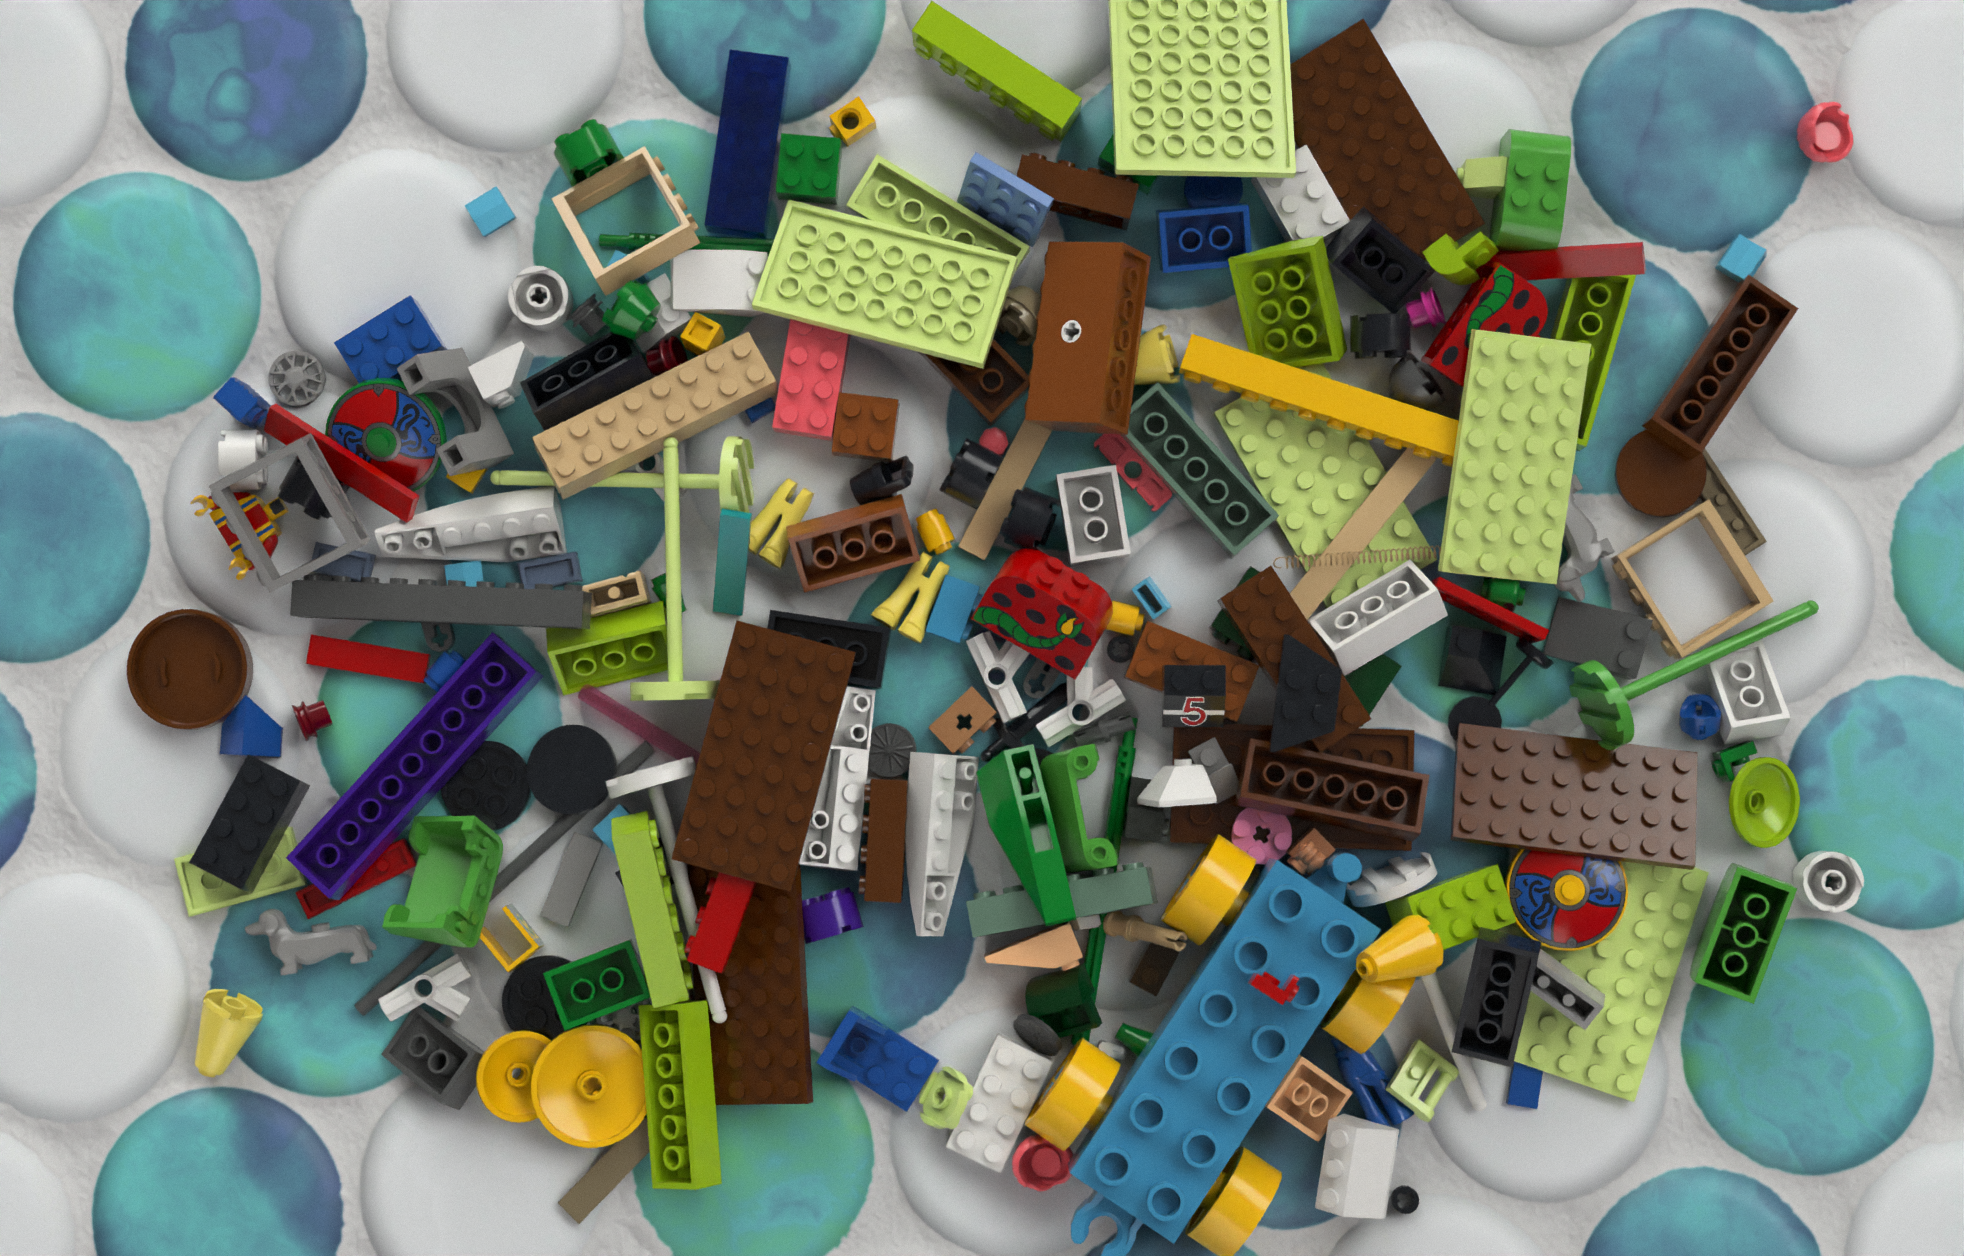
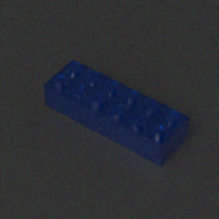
(747, 144)

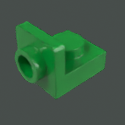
(1736, 755)

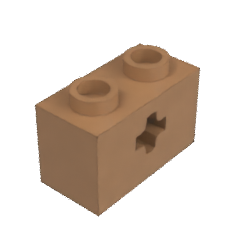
(946, 725)

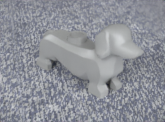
(1581, 546)
(311, 946)

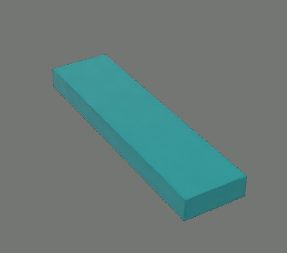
(732, 562)

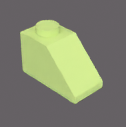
(1483, 176)

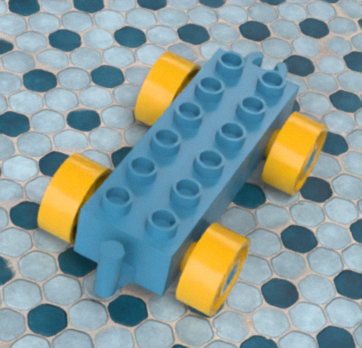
(1173, 1126)

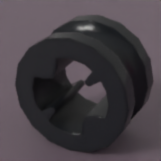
(1119, 659)
(1404, 1190)

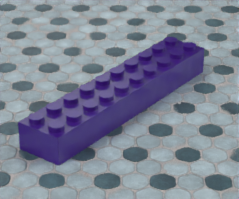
(414, 767)

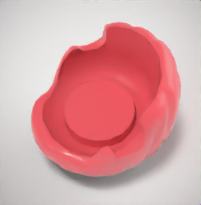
(1825, 133)
(1040, 1163)

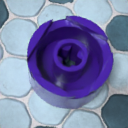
(830, 916)

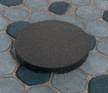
(571, 769)
(489, 786)
(528, 1001)

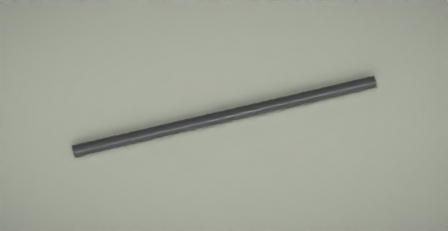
(502, 880)

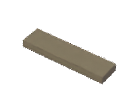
(1730, 508)
(606, 1173)

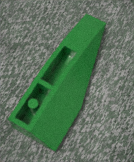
(1026, 831)

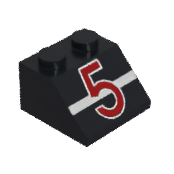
(1193, 695)

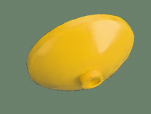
(498, 1090)

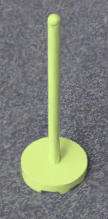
(732, 481)
(675, 687)

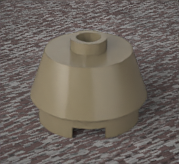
(1020, 314)

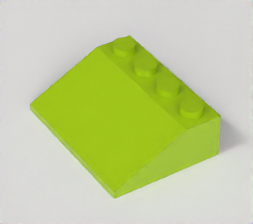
(1289, 303)

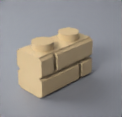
(618, 593)

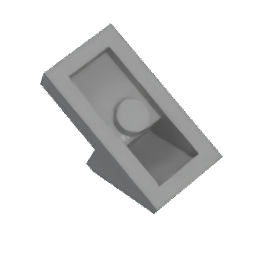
(1217, 768)

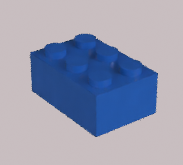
(1202, 236)
(389, 341)

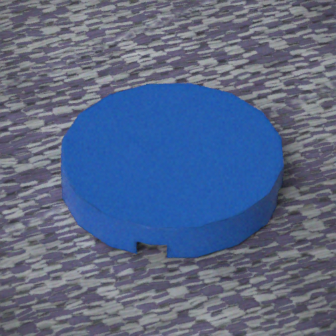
(1212, 190)

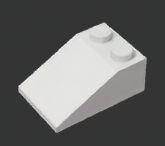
(716, 281)
(1747, 695)

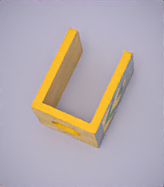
(498, 951)

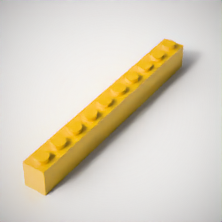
(1320, 398)

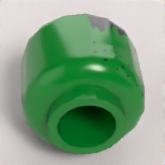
(1503, 592)

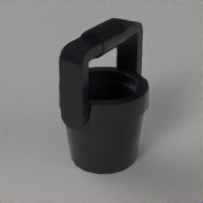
(878, 483)

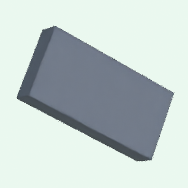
(353, 565)
(553, 570)

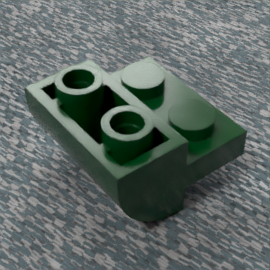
(1063, 1001)

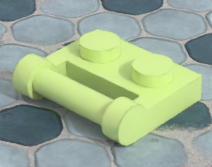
(1415, 1074)

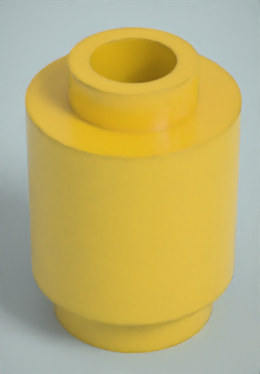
(935, 531)
(1125, 618)

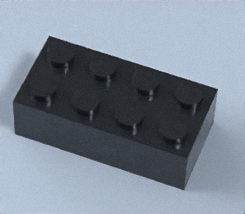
(585, 379)
(866, 640)
(249, 824)
(1496, 996)

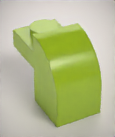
(1459, 262)

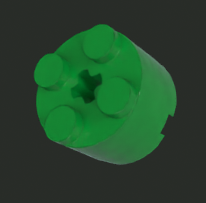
(586, 151)

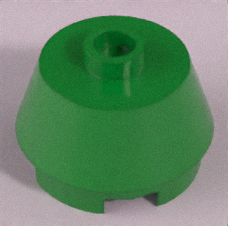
(633, 311)

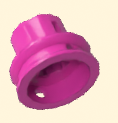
(1426, 310)

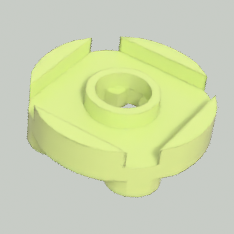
(957, 1092)

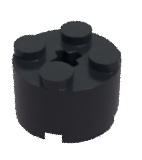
(1380, 334)
(971, 473)
(300, 489)
(1030, 519)

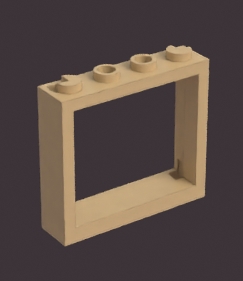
(609, 182)
(1732, 556)

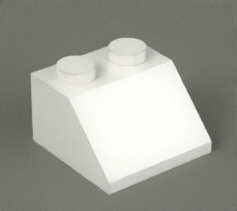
(500, 374)

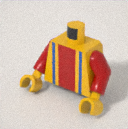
(260, 516)

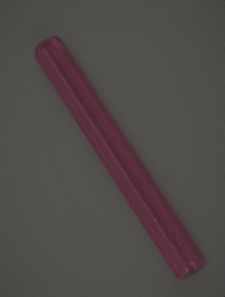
(636, 723)

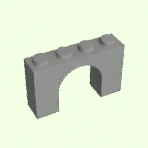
(448, 374)

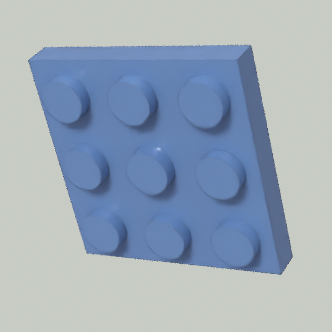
(1004, 199)

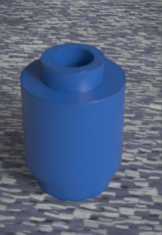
(443, 669)

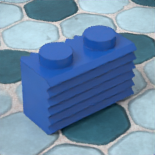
(243, 403)

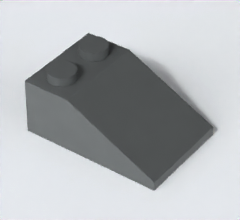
(1599, 634)
(435, 1057)

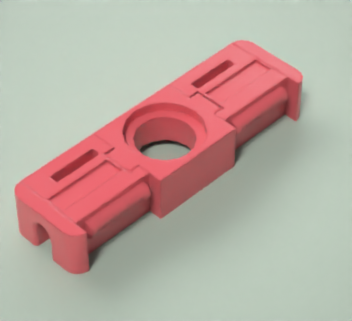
(1147, 484)

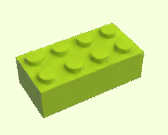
(1459, 905)

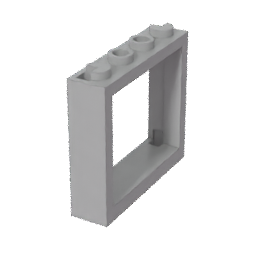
(329, 491)

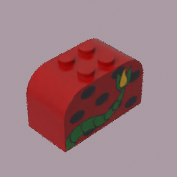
(1493, 303)
(1046, 609)

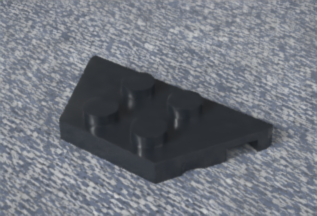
(1304, 696)

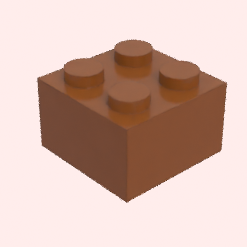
(865, 427)

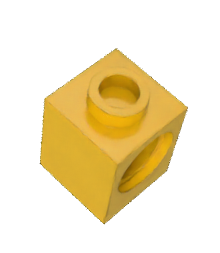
(857, 110)
(702, 334)

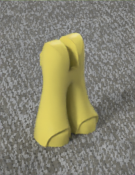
(777, 547)
(892, 609)

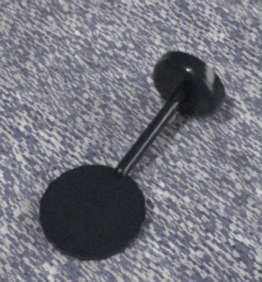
(1483, 712)

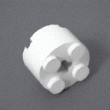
(526, 291)
(240, 450)
(1843, 889)

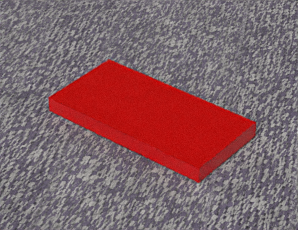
(1489, 611)

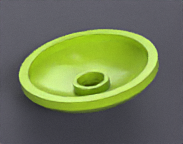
(1764, 802)

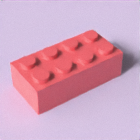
(810, 381)

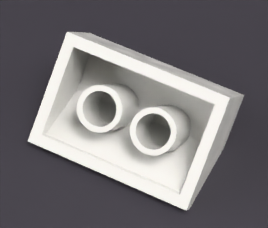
(1356, 1168)

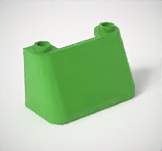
(1059, 779)
(449, 882)

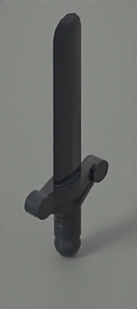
(1010, 735)

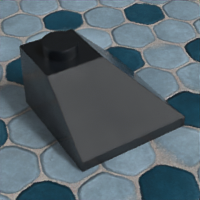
(1472, 660)

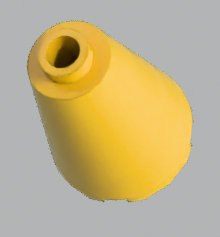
(1402, 952)

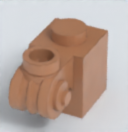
(1309, 852)

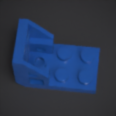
(878, 1058)

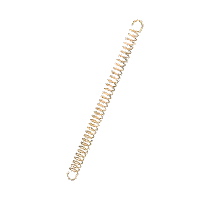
(1358, 558)

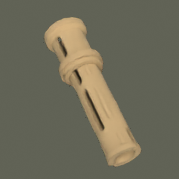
(1134, 929)

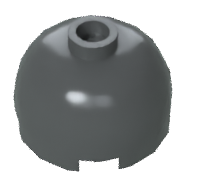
(1414, 384)

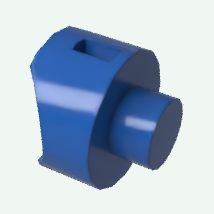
(1703, 722)

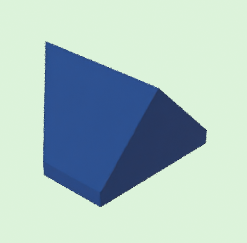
(250, 732)

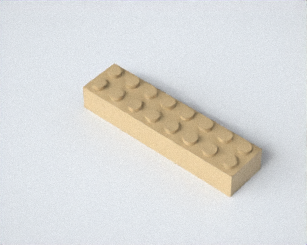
(640, 419)

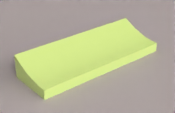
(904, 201)

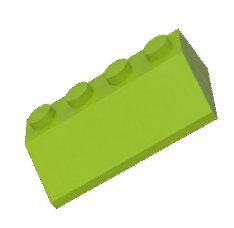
(612, 650)

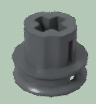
(588, 316)

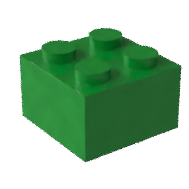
(809, 168)

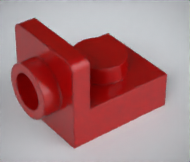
(1268, 985)

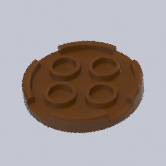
(1657, 476)

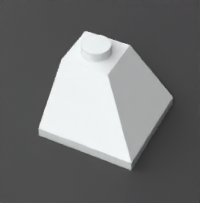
(669, 321)
(1178, 786)

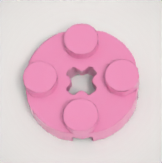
(1278, 839)

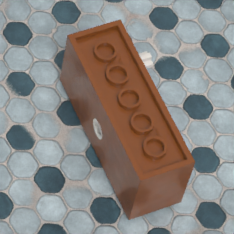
(1087, 337)

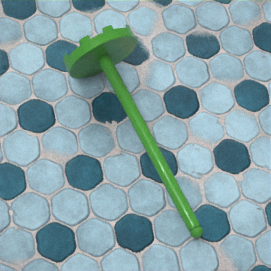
(1606, 704)

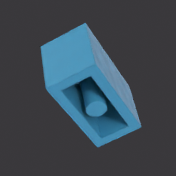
(953, 610)

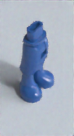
(1364, 1071)

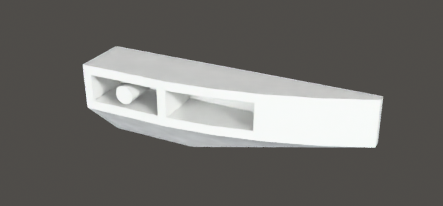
(482, 528)
(839, 807)
(937, 833)

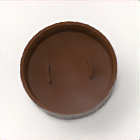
(189, 669)

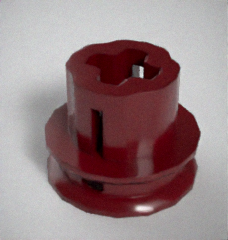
(666, 356)
(312, 718)

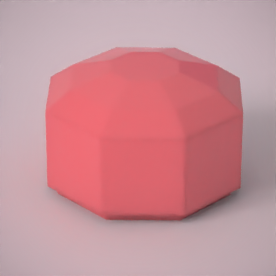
(994, 440)

